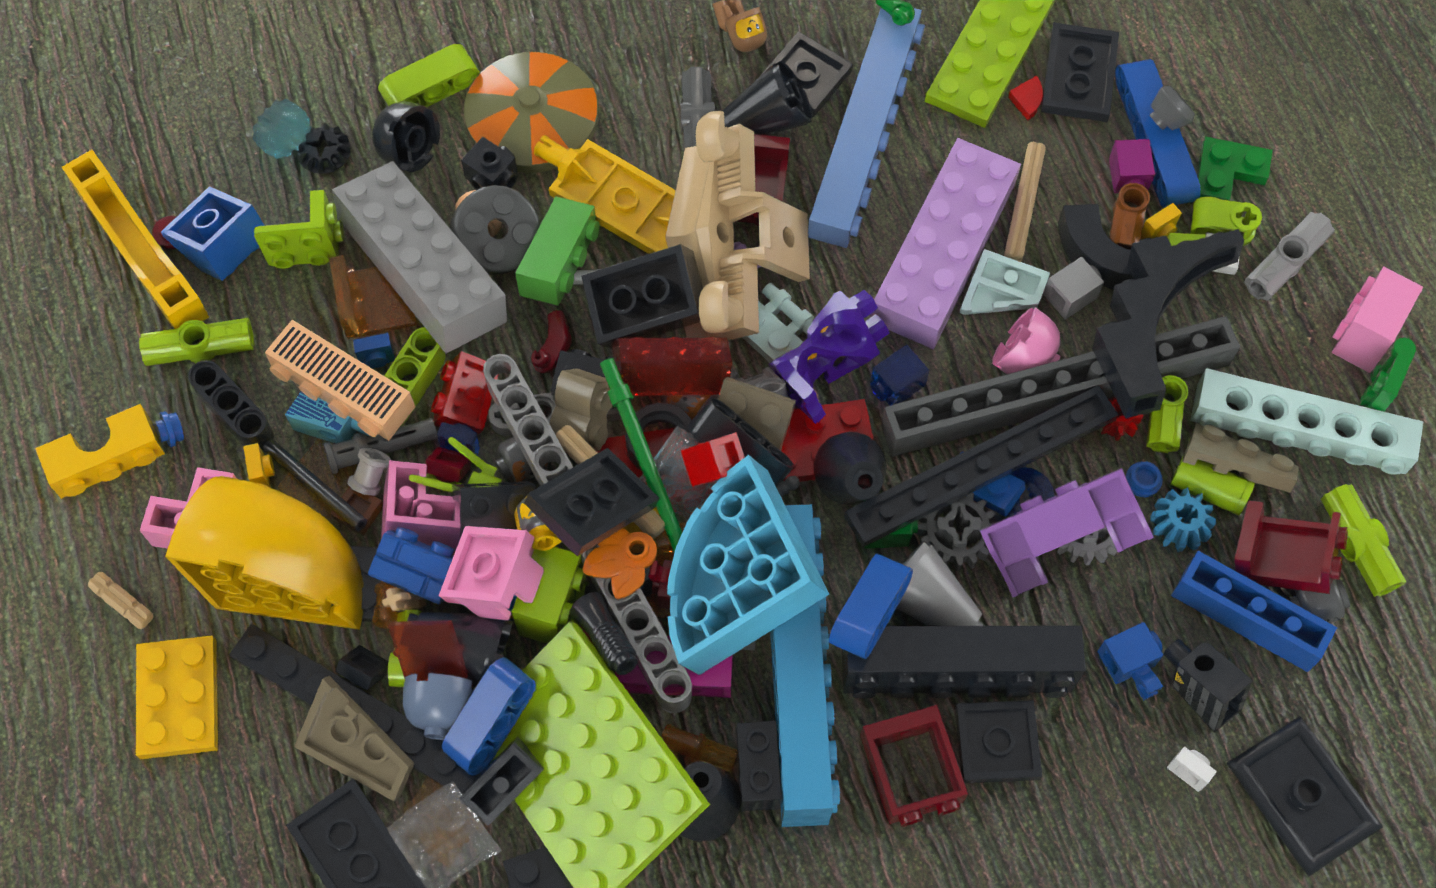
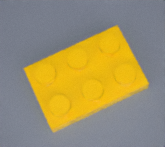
(176, 697)

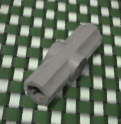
(1278, 267)

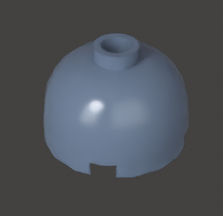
(435, 702)

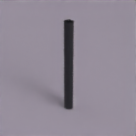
(315, 485)

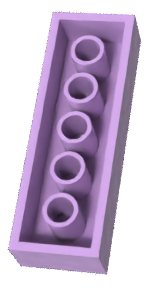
(945, 242)

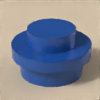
(169, 428)
(1144, 479)

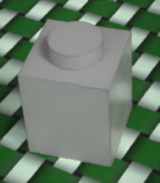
(1073, 287)

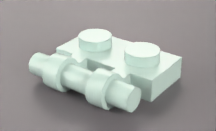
(773, 336)

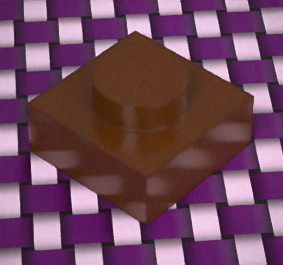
(365, 504)

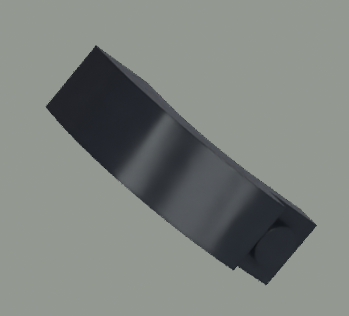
(1084, 237)

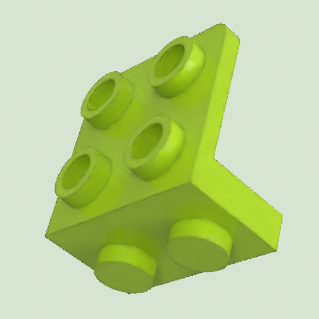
(304, 241)

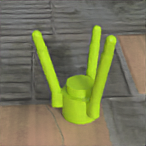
(486, 476)

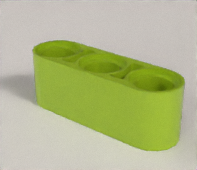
(431, 77)
(413, 361)

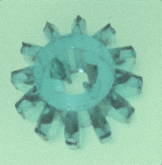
(281, 128)

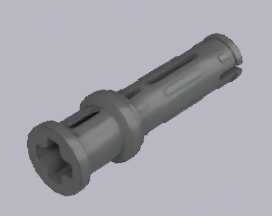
(346, 452)

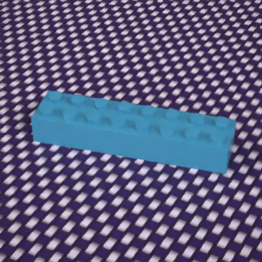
(800, 702)

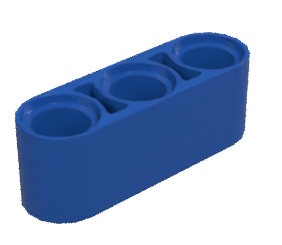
(870, 606)
(488, 716)

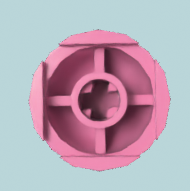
(1031, 343)

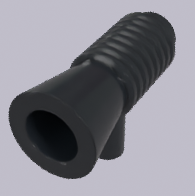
(609, 640)

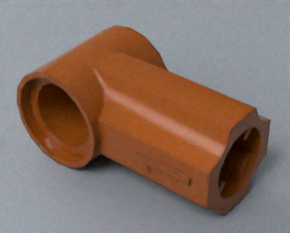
(1128, 220)

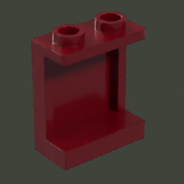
(770, 168)
(1290, 551)

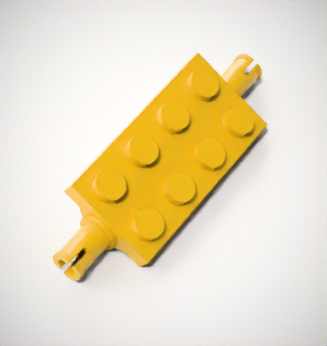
(623, 195)

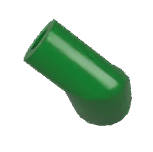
(901, 11)

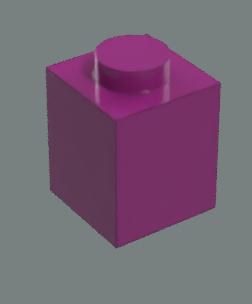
(1131, 163)

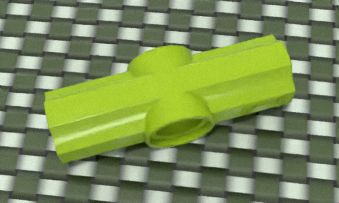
(177, 345)
(1365, 542)

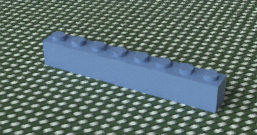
(863, 130)

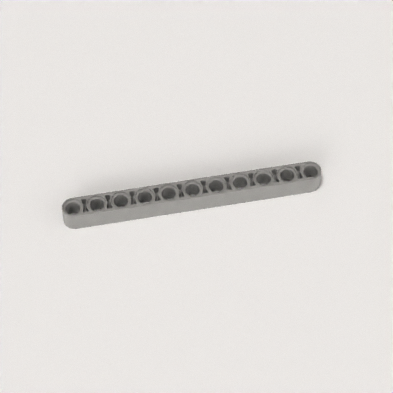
(547, 450)

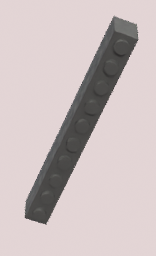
(1038, 389)

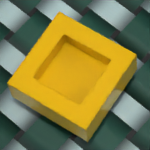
(1161, 223)
(258, 465)

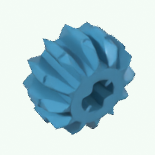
(1192, 511)

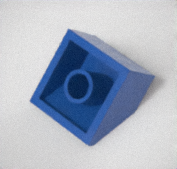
(215, 232)

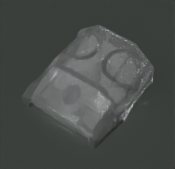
(442, 838)

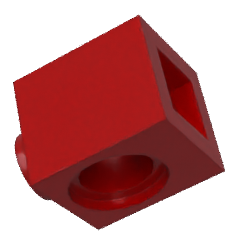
(712, 458)

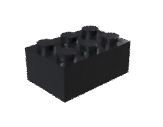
(644, 295)

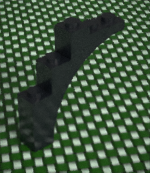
(1160, 274)

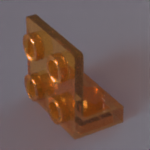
(367, 301)

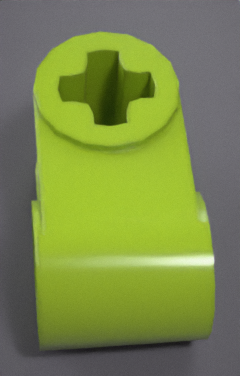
(1220, 215)

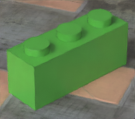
(557, 251)

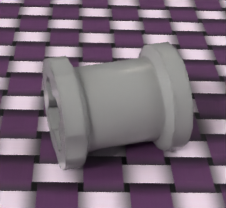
(369, 471)

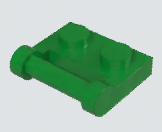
(1389, 376)

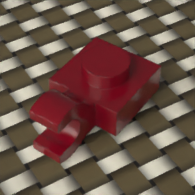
(659, 576)

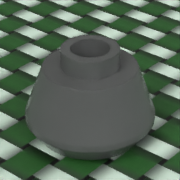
(1171, 109)

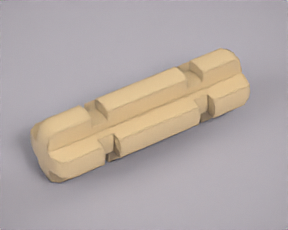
(120, 600)
(402, 600)

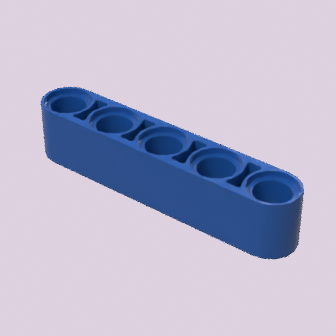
(1174, 172)

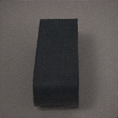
(222, 393)
(718, 420)

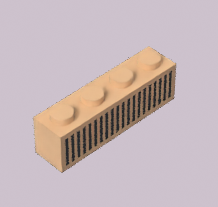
(339, 380)

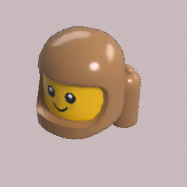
(744, 27)

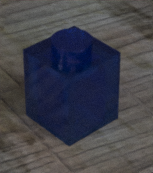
(899, 376)

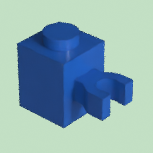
(1133, 655)

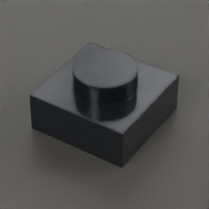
(362, 667)

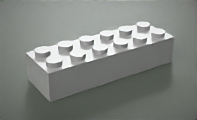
(420, 256)

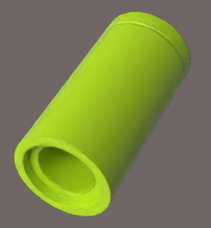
(1222, 490)

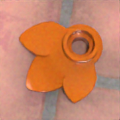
(616, 561)

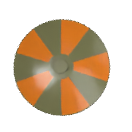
(529, 98)

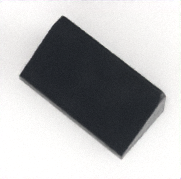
(501, 781)

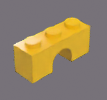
(130, 444)

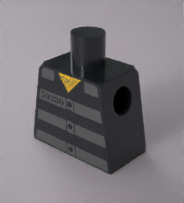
(1208, 682)

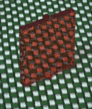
(427, 648)

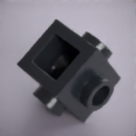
(489, 165)

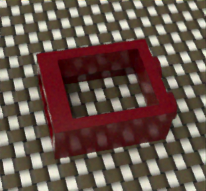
(903, 727)

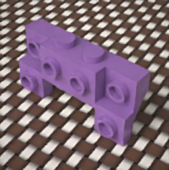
(1060, 520)

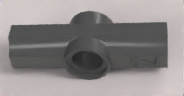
(696, 101)

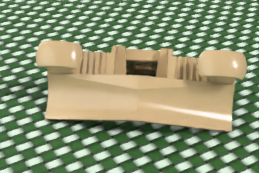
(710, 195)

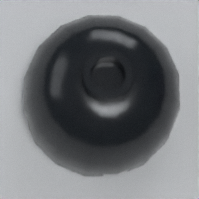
(406, 135)

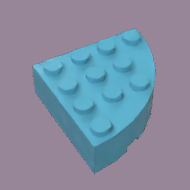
(737, 570)

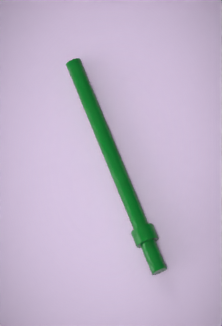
(621, 398)

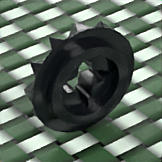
(333, 156)

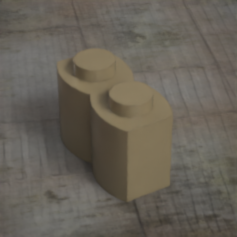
(583, 405)

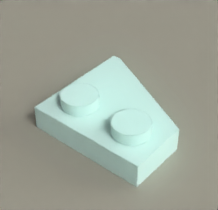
(1003, 285)

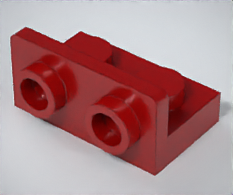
(463, 394)

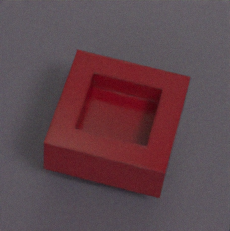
(447, 465)

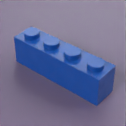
(1254, 611)

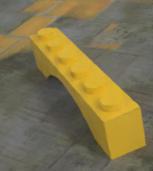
(134, 241)

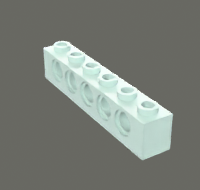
(1397, 433)

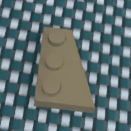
(1228, 454)
(352, 743)

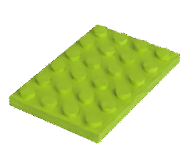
(608, 778)

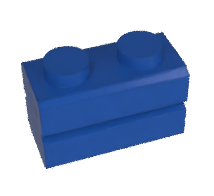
(412, 564)

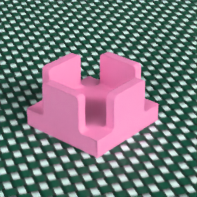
(491, 569)

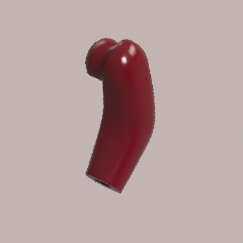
(558, 340)

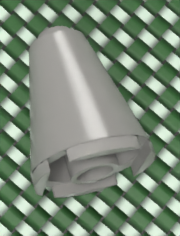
(935, 593)

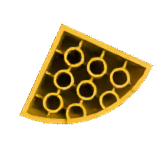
(266, 555)

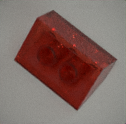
(673, 365)

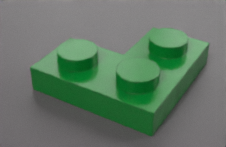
(1228, 160)

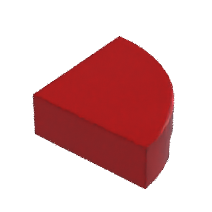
(1027, 97)

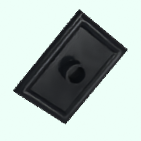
(1304, 796)

